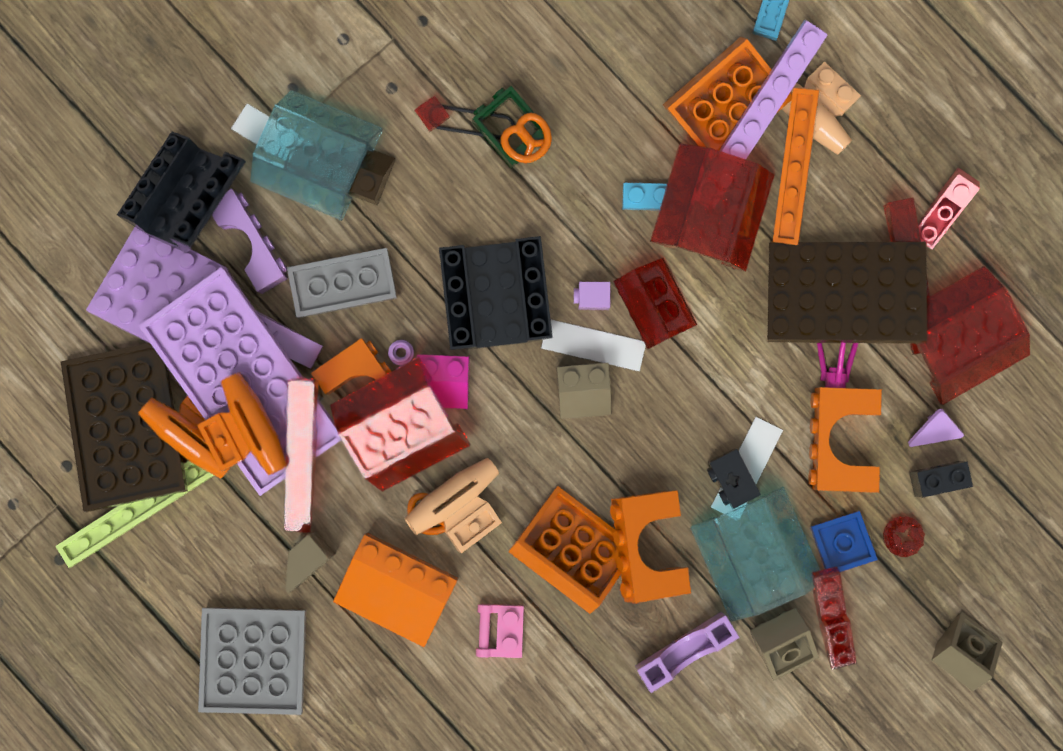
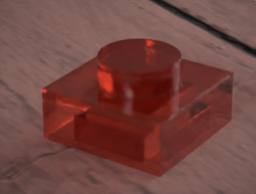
(432, 113)

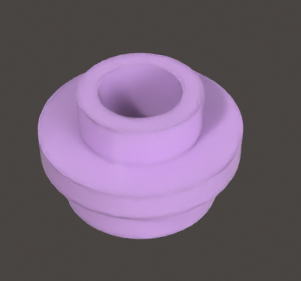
(392, 352)

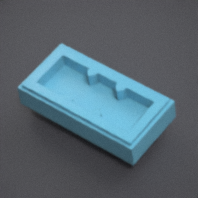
(770, 18)

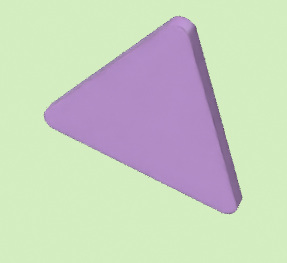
(936, 429)

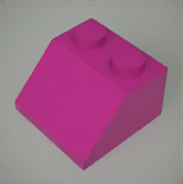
(449, 379)

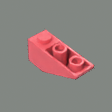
(947, 207)

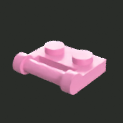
(508, 630)

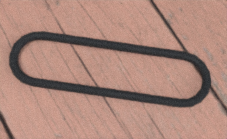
(472, 132)

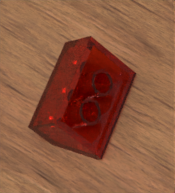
(655, 302)

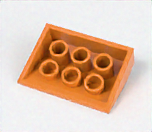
(720, 94)
(570, 550)
(395, 589)

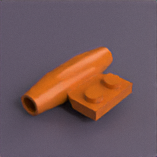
(242, 430)
(181, 432)

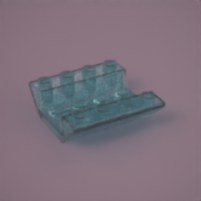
(312, 153)
(757, 555)

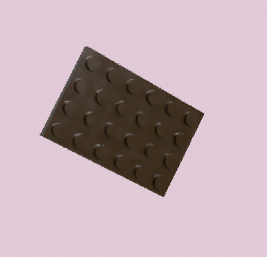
(847, 292)
(113, 446)

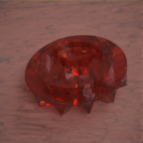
(893, 542)

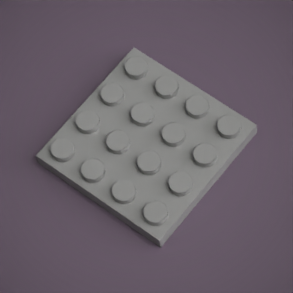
(252, 661)

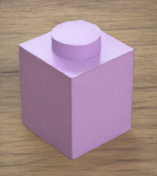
(592, 296)

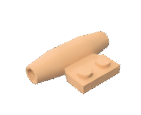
(834, 100)
(458, 505)

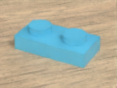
(642, 196)

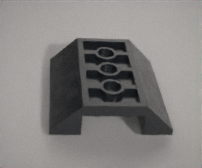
(180, 191)
(495, 294)

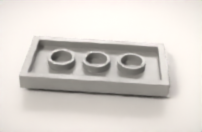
(342, 283)

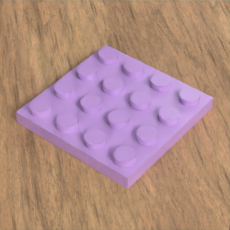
(147, 280)

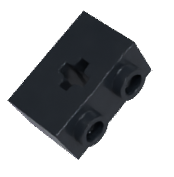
(941, 479)
(745, 486)

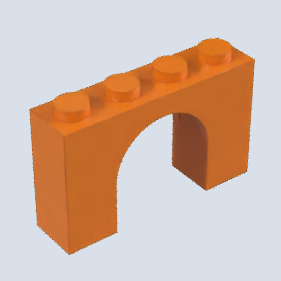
(350, 363)
(827, 470)
(630, 518)

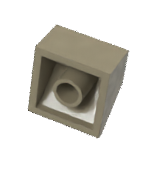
(584, 390)
(305, 558)
(784, 643)
(968, 652)

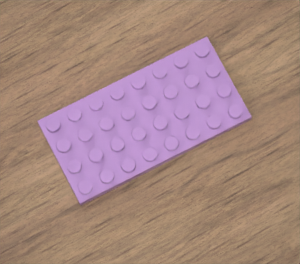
(217, 334)

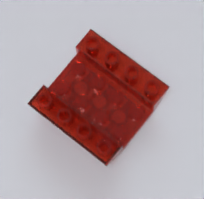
(713, 205)
(972, 334)
(396, 426)

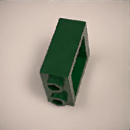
(484, 112)

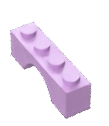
(263, 268)
(671, 659)

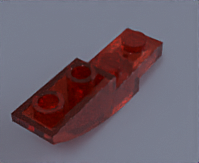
(833, 617)

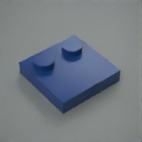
(844, 542)

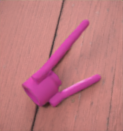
(837, 376)

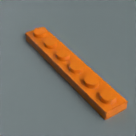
(796, 166)

